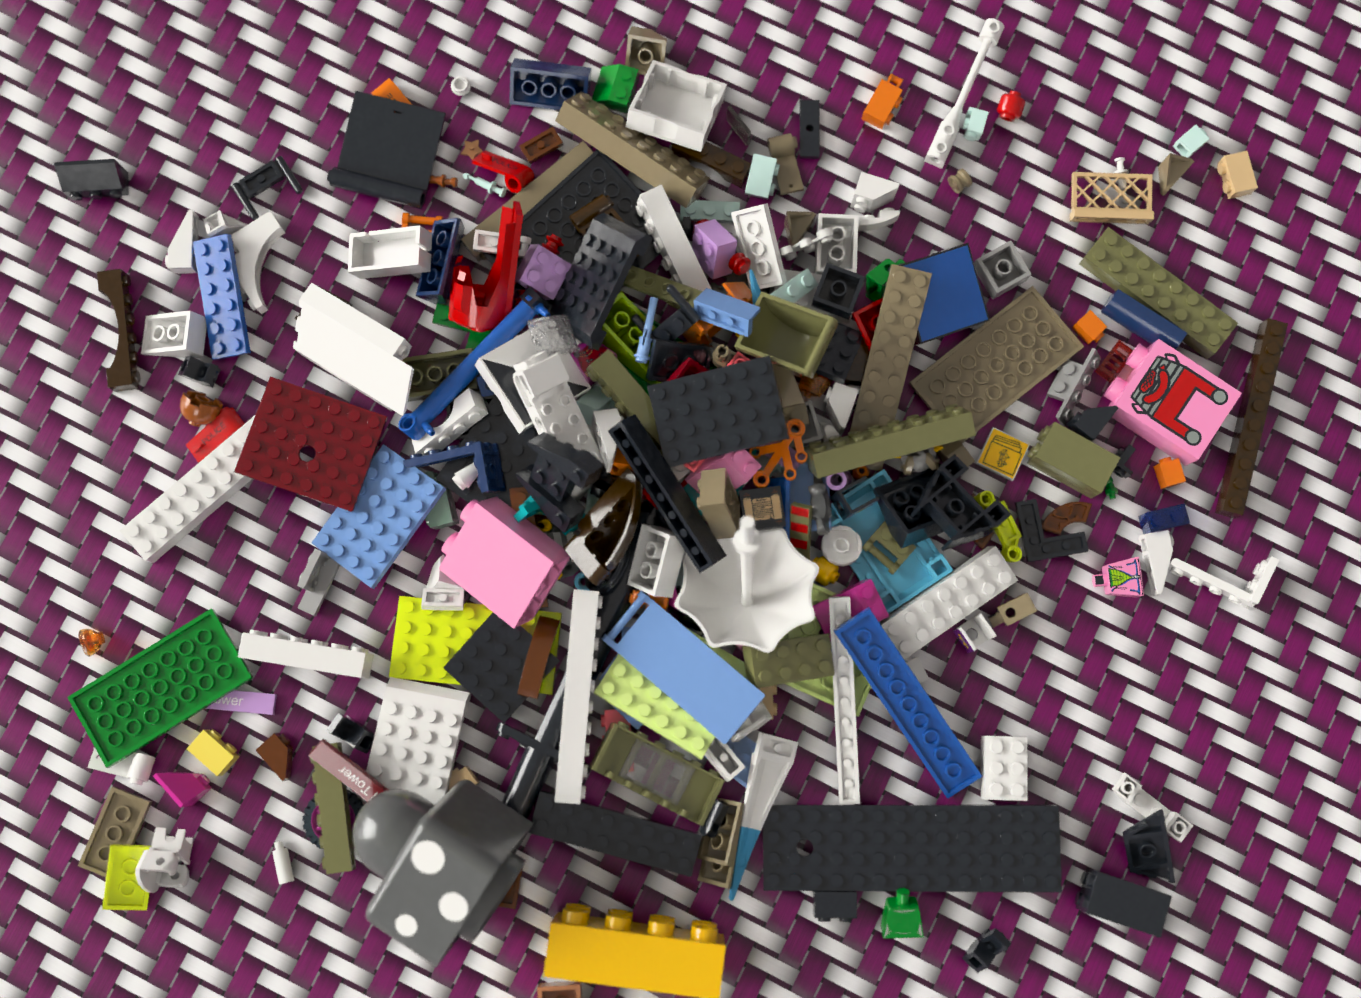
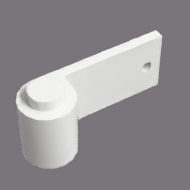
(135, 767)

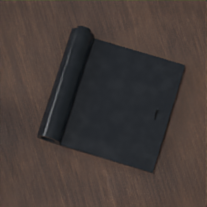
(387, 150)

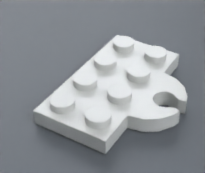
(759, 244)

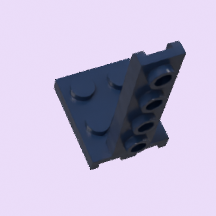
(486, 461)

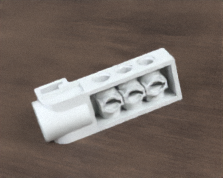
(550, 402)

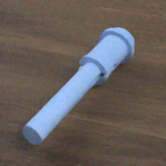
(645, 340)

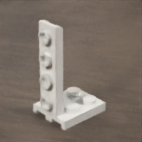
(1248, 597)

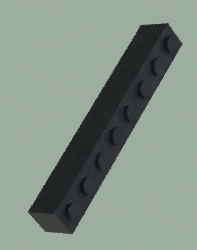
(667, 493)

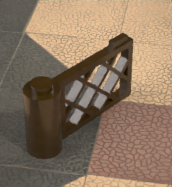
(583, 217)

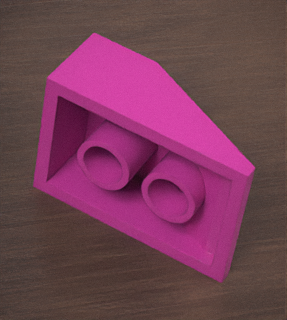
(861, 597)

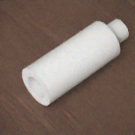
(282, 863)

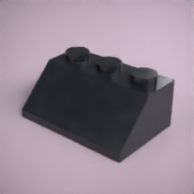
(92, 179)

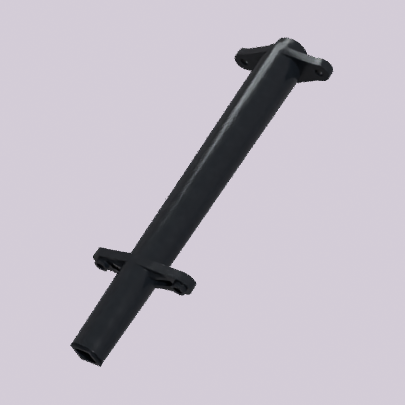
(543, 749)

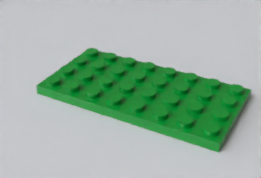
(160, 688)

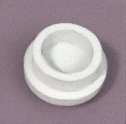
(460, 86)

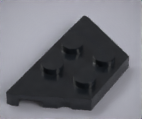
(1149, 848)

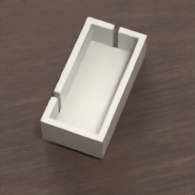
(396, 253)

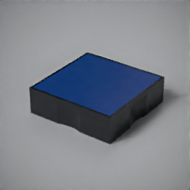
(953, 294)

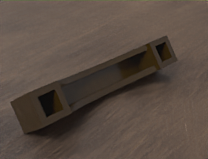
(123, 371)

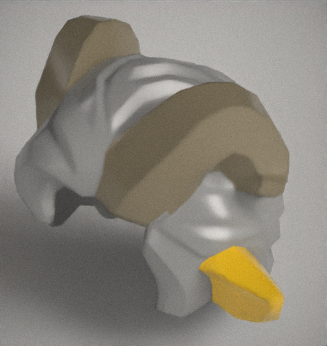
(920, 460)

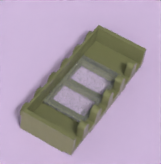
(657, 773)

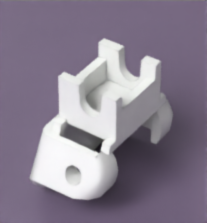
(161, 861)

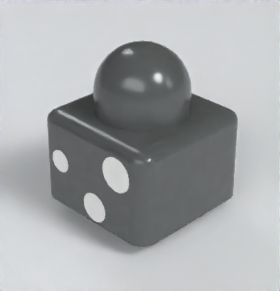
(438, 864)

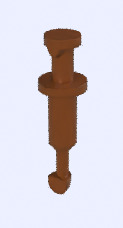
(442, 181)

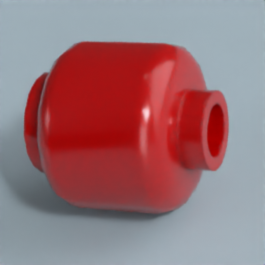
(1011, 106)

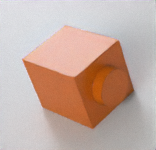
(1090, 327)
(1169, 472)

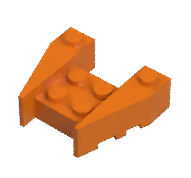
(702, 331)

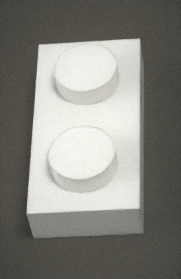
(443, 599)

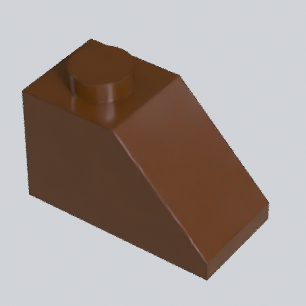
(278, 755)

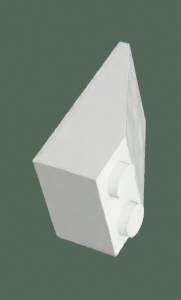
(174, 334)

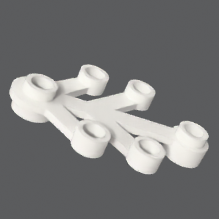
(789, 252)

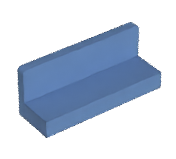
(726, 311)

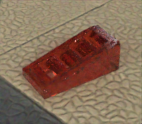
(1106, 373)

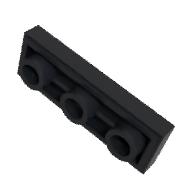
(809, 119)

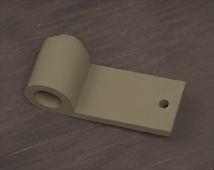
(783, 149)

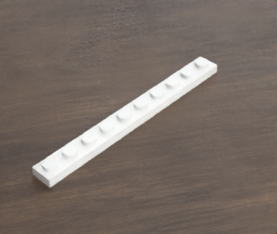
(844, 706)

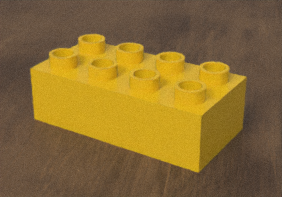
(634, 953)

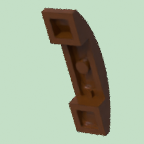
(538, 657)

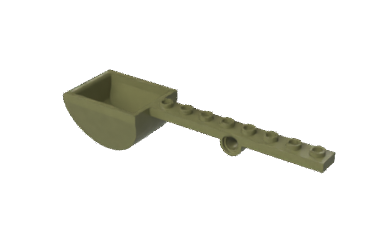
(781, 329)

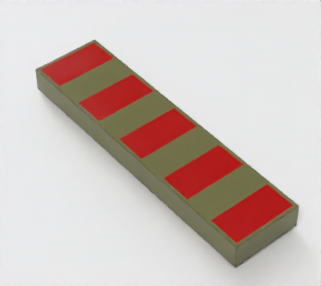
(801, 528)

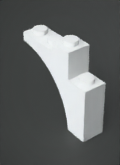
(251, 246)

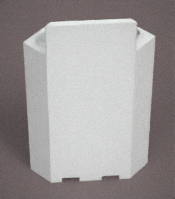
(354, 348)

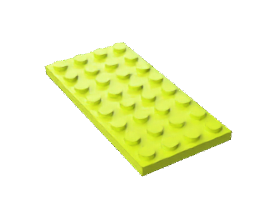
(430, 638)

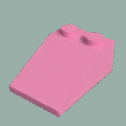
(739, 465)

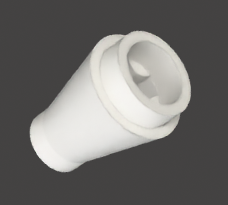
(465, 476)

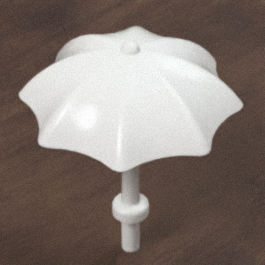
(751, 592)

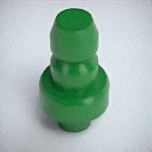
(1111, 490)

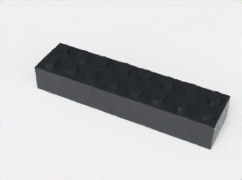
(616, 834)

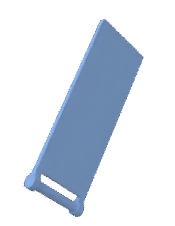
(685, 669)

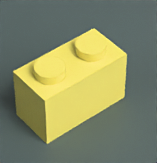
(213, 752)

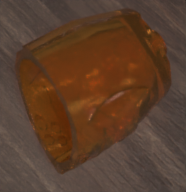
(813, 387)

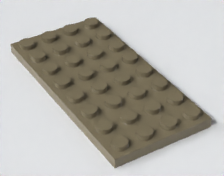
(999, 360)

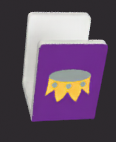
(983, 631)

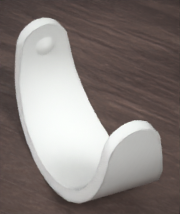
(827, 431)

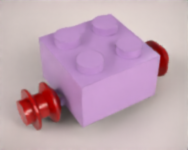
(717, 249)
(542, 269)

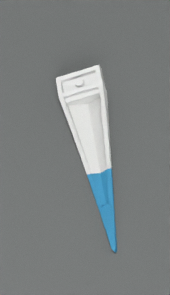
(767, 772)

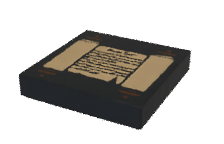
(764, 507)

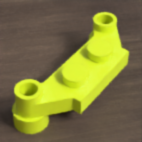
(1007, 532)

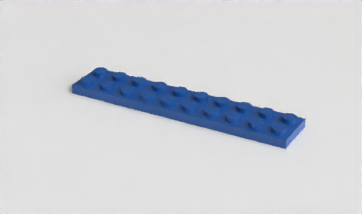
(907, 702)

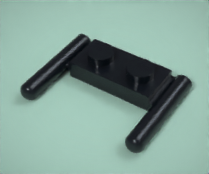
(262, 180)
(676, 323)

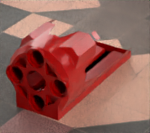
(486, 305)

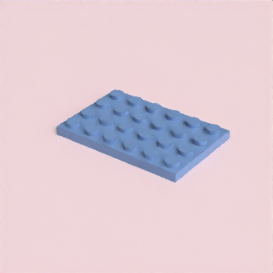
(383, 520)

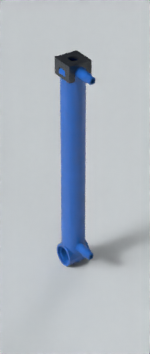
(418, 422)

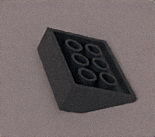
(897, 504)

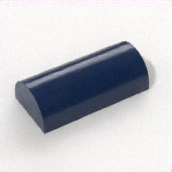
(1141, 320)

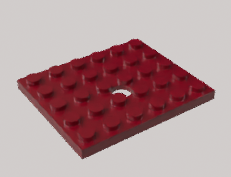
(297, 418)

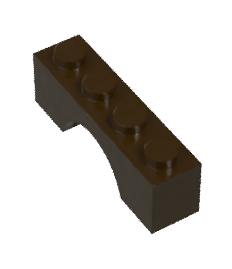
(726, 164)

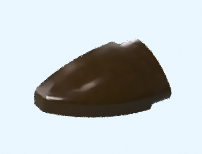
(607, 529)

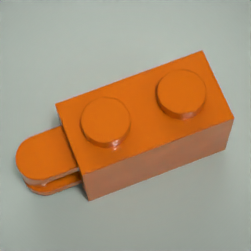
(883, 101)

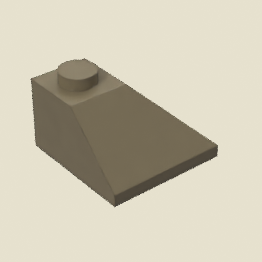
(644, 47)

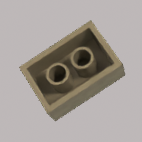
(719, 503)

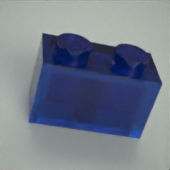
(1164, 519)

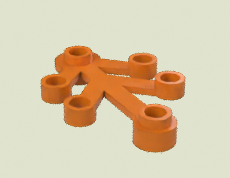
(781, 450)

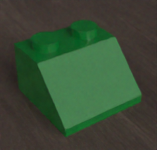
(616, 87)

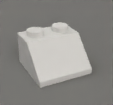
(873, 193)
(839, 405)

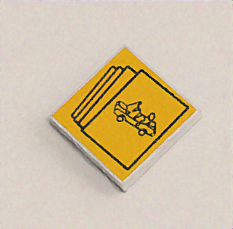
(1002, 454)

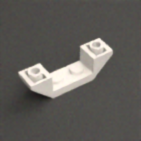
(1144, 804)

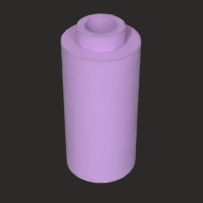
(834, 484)

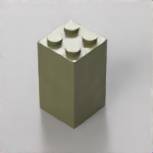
(1072, 460)

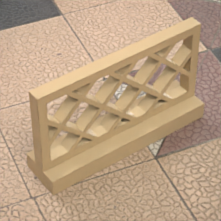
(1114, 214)

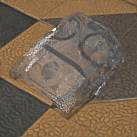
(553, 335)

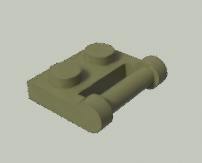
(883, 536)

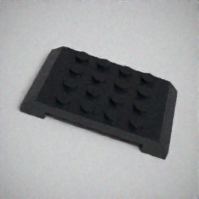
(598, 276)

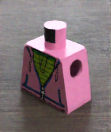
(1121, 578)

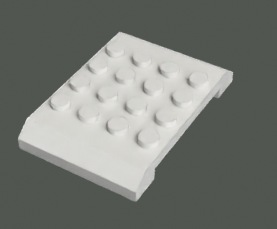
(417, 737)

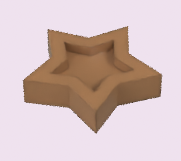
(471, 149)

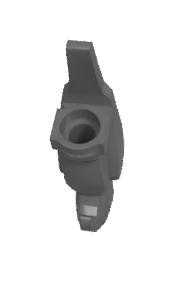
(821, 506)

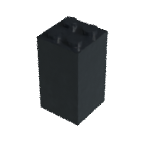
(1123, 902)

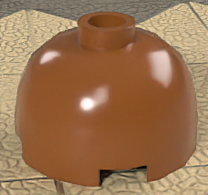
(198, 408)

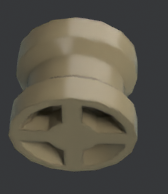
(959, 181)

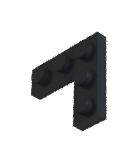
(1033, 539)

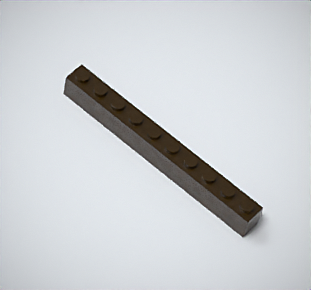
(1251, 418)

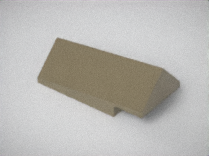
(720, 852)

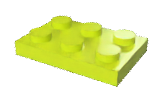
(121, 886)

